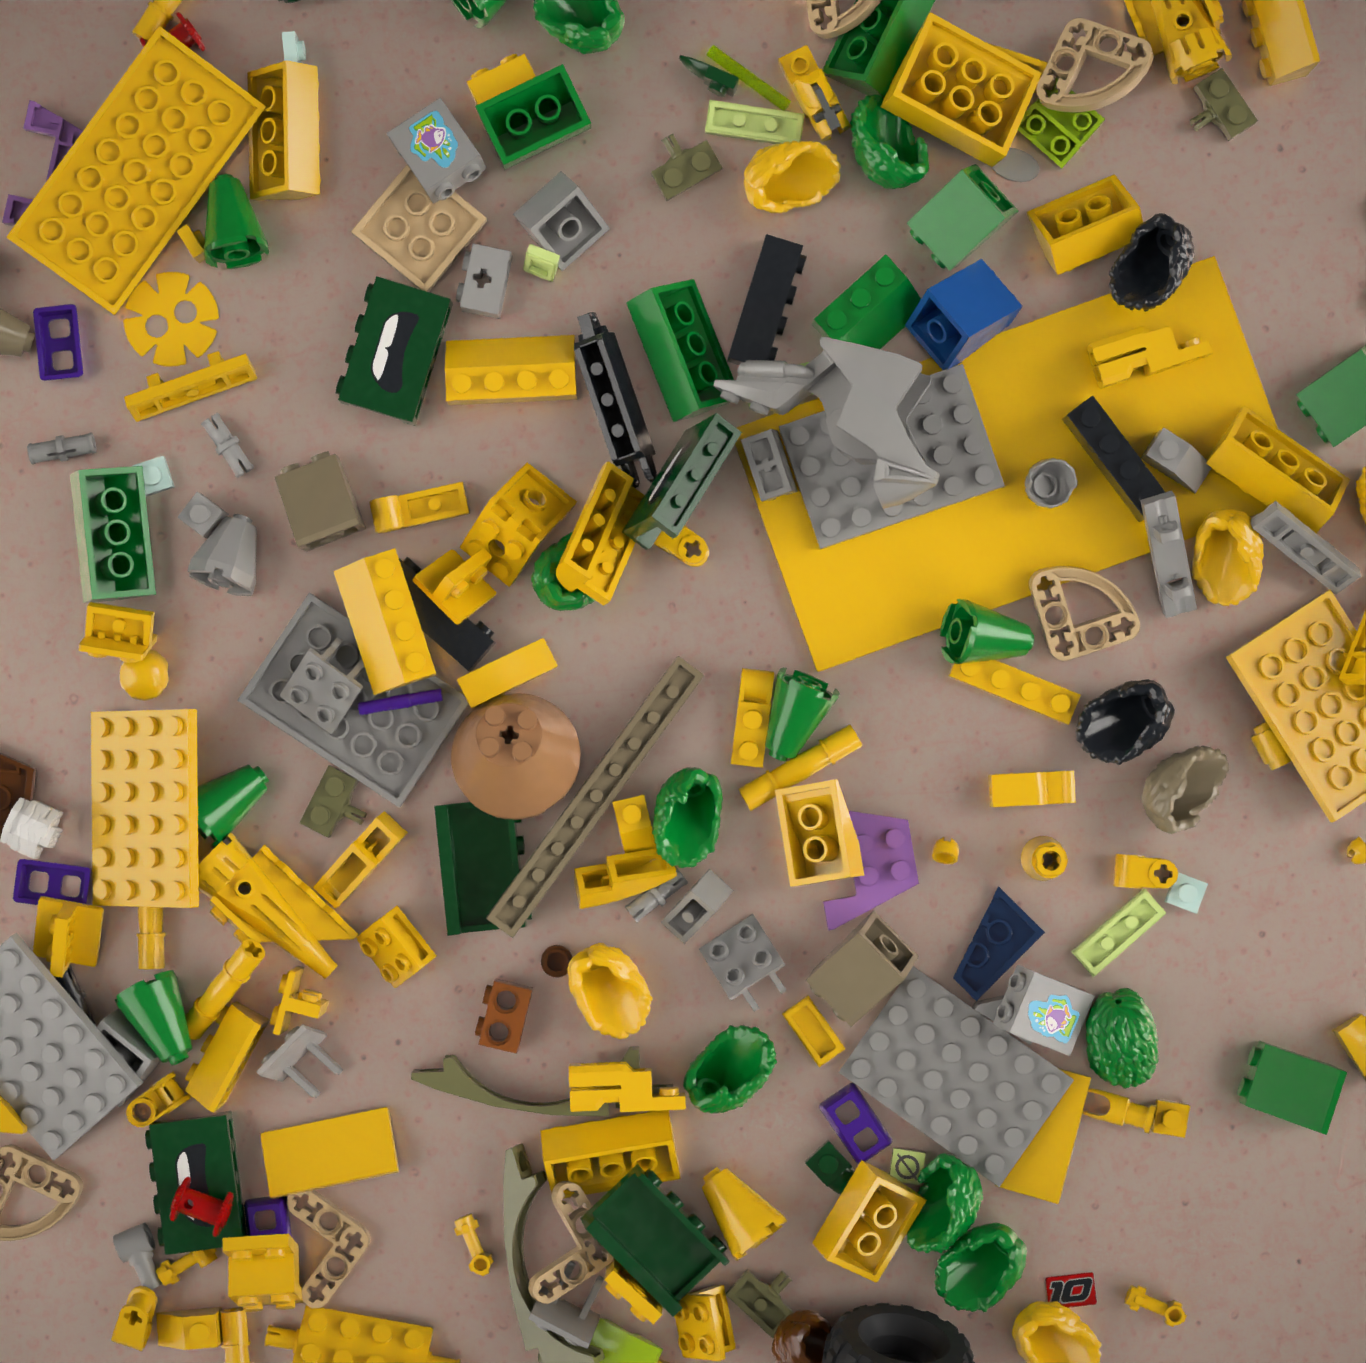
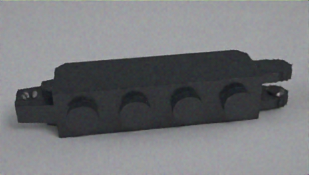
(614, 399)

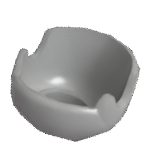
(1050, 482)

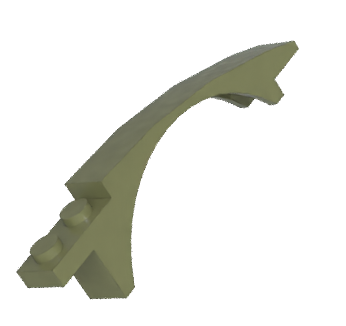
(459, 1081)
(519, 1191)

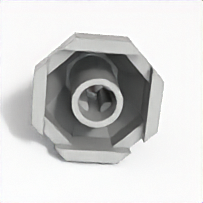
(228, 557)

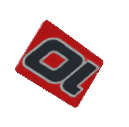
(1072, 1289)

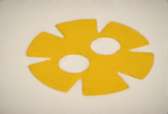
(192, 334)

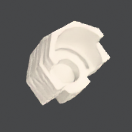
(31, 827)

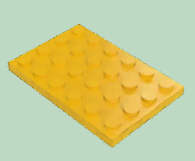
(1313, 714)
(144, 808)

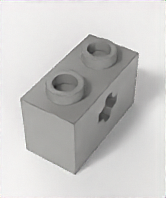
(489, 299)

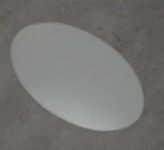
(1017, 166)

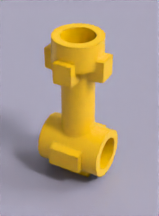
(481, 1259)
(169, 1272)
(1171, 1310)

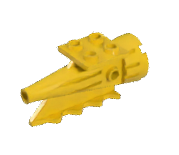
(1188, 49)
(276, 908)

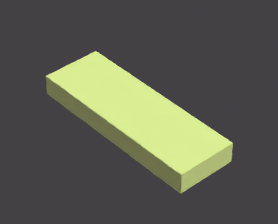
(753, 123)
(1118, 932)

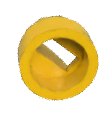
(945, 851)
(1357, 851)

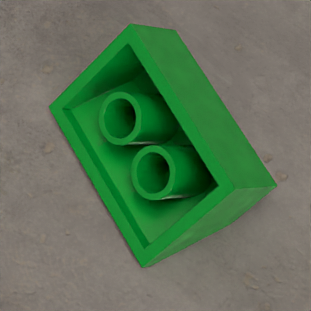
(533, 117)
(871, 308)

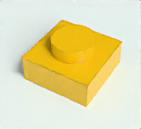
(193, 241)
(1170, 1118)

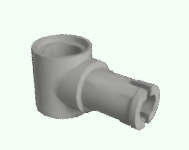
(137, 1248)

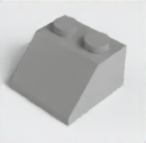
(562, 220)
(129, 1045)

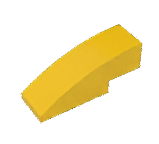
(506, 673)
(360, 859)
(621, 877)

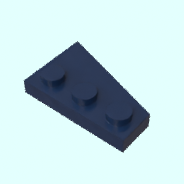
(996, 946)

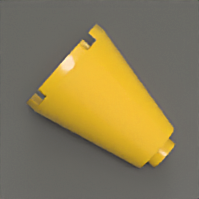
(740, 1212)

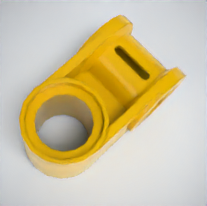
(678, 546)
(1138, 872)
(161, 1098)
(136, 1319)

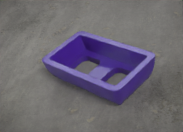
(48, 346)
(56, 872)
(866, 1119)
(281, 1210)

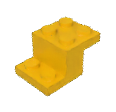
(263, 1271)

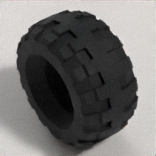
(895, 1336)

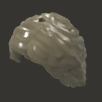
(1183, 787)

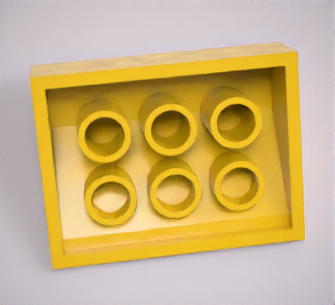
(962, 90)

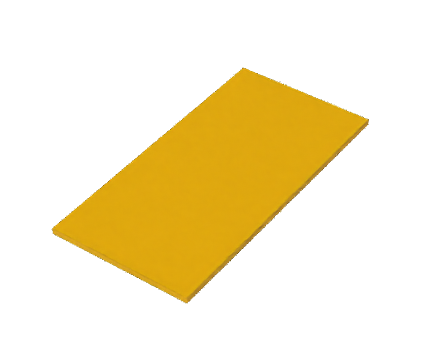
(988, 547)

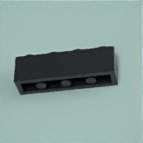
(766, 301)
(1112, 455)
(464, 641)

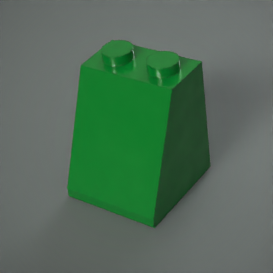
(961, 217)
(1338, 399)
(1291, 1086)

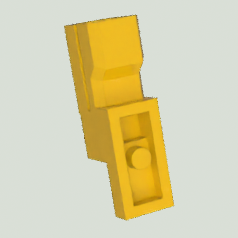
(1156, 354)
(618, 1082)

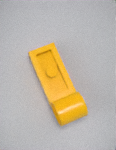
(419, 507)
(752, 717)

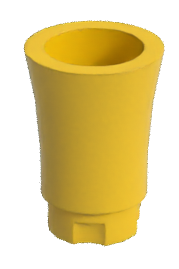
(1033, 862)

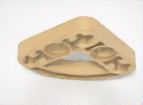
(840, 23)
(1090, 46)
(1077, 632)
(20, 1174)

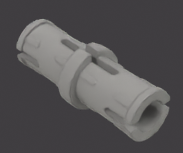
(227, 445)
(61, 448)
(656, 896)

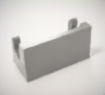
(769, 465)

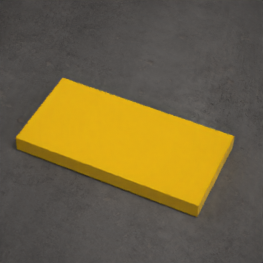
(329, 1152)
(1046, 1160)

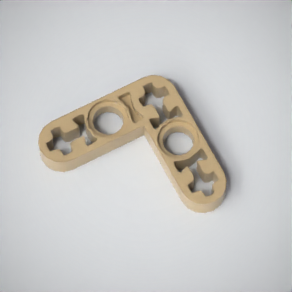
(337, 1236)
(581, 1253)

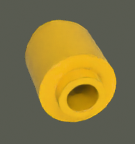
(1269, 747)

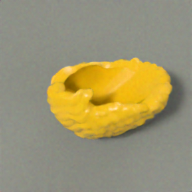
(790, 175)
(1227, 557)
(609, 990)
(1054, 1335)

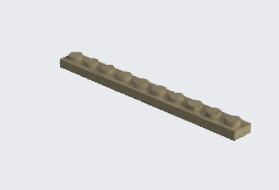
(594, 797)

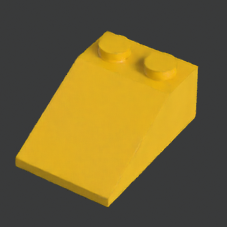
(818, 834)

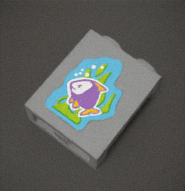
(437, 151)
(1043, 1010)

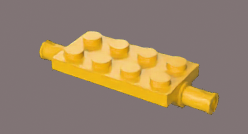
(354, 1338)

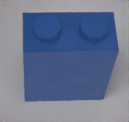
(962, 314)

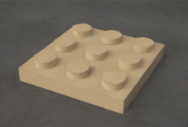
(415, 233)

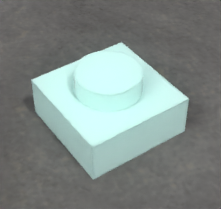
(293, 48)
(156, 475)
(1186, 893)

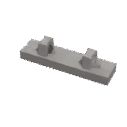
(1305, 547)
(1168, 554)

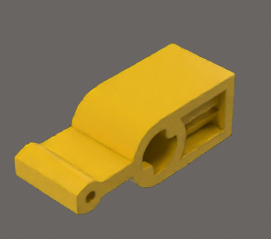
(1031, 788)

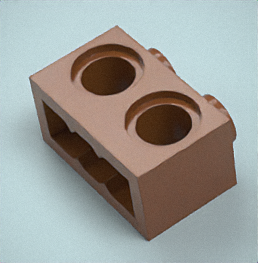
(512, 1017)

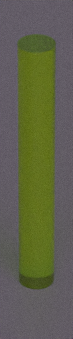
(748, 78)

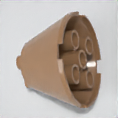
(515, 756)

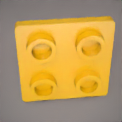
(457, 584)
(118, 632)
(67, 933)
(395, 947)
(304, 1003)
(705, 1325)

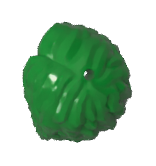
(581, 24)
(887, 145)
(547, 585)
(687, 817)
(1122, 1039)
(730, 1069)
(951, 1204)
(980, 1267)

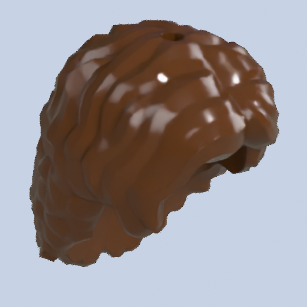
(801, 1338)

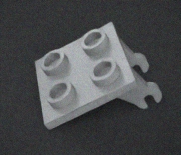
(321, 689)
(742, 959)
(280, 1063)
(566, 1319)

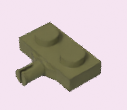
(1222, 106)
(684, 167)
(332, 802)
(761, 1300)

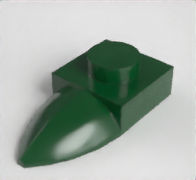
(718, 81)
(830, 1167)

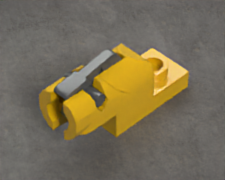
(813, 92)

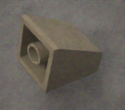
(319, 501)
(862, 969)

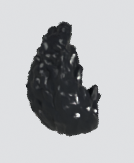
(1152, 263)
(1124, 721)

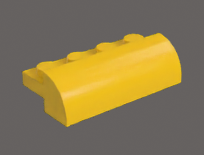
(597, 545)

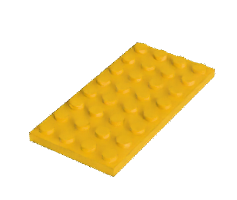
(136, 171)

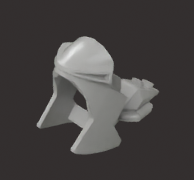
(865, 406)

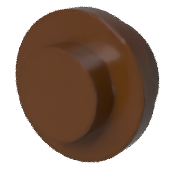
(556, 961)

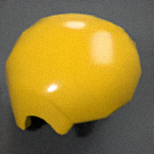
(146, 677)

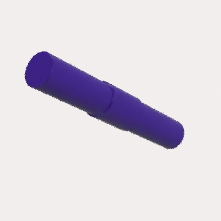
(400, 701)

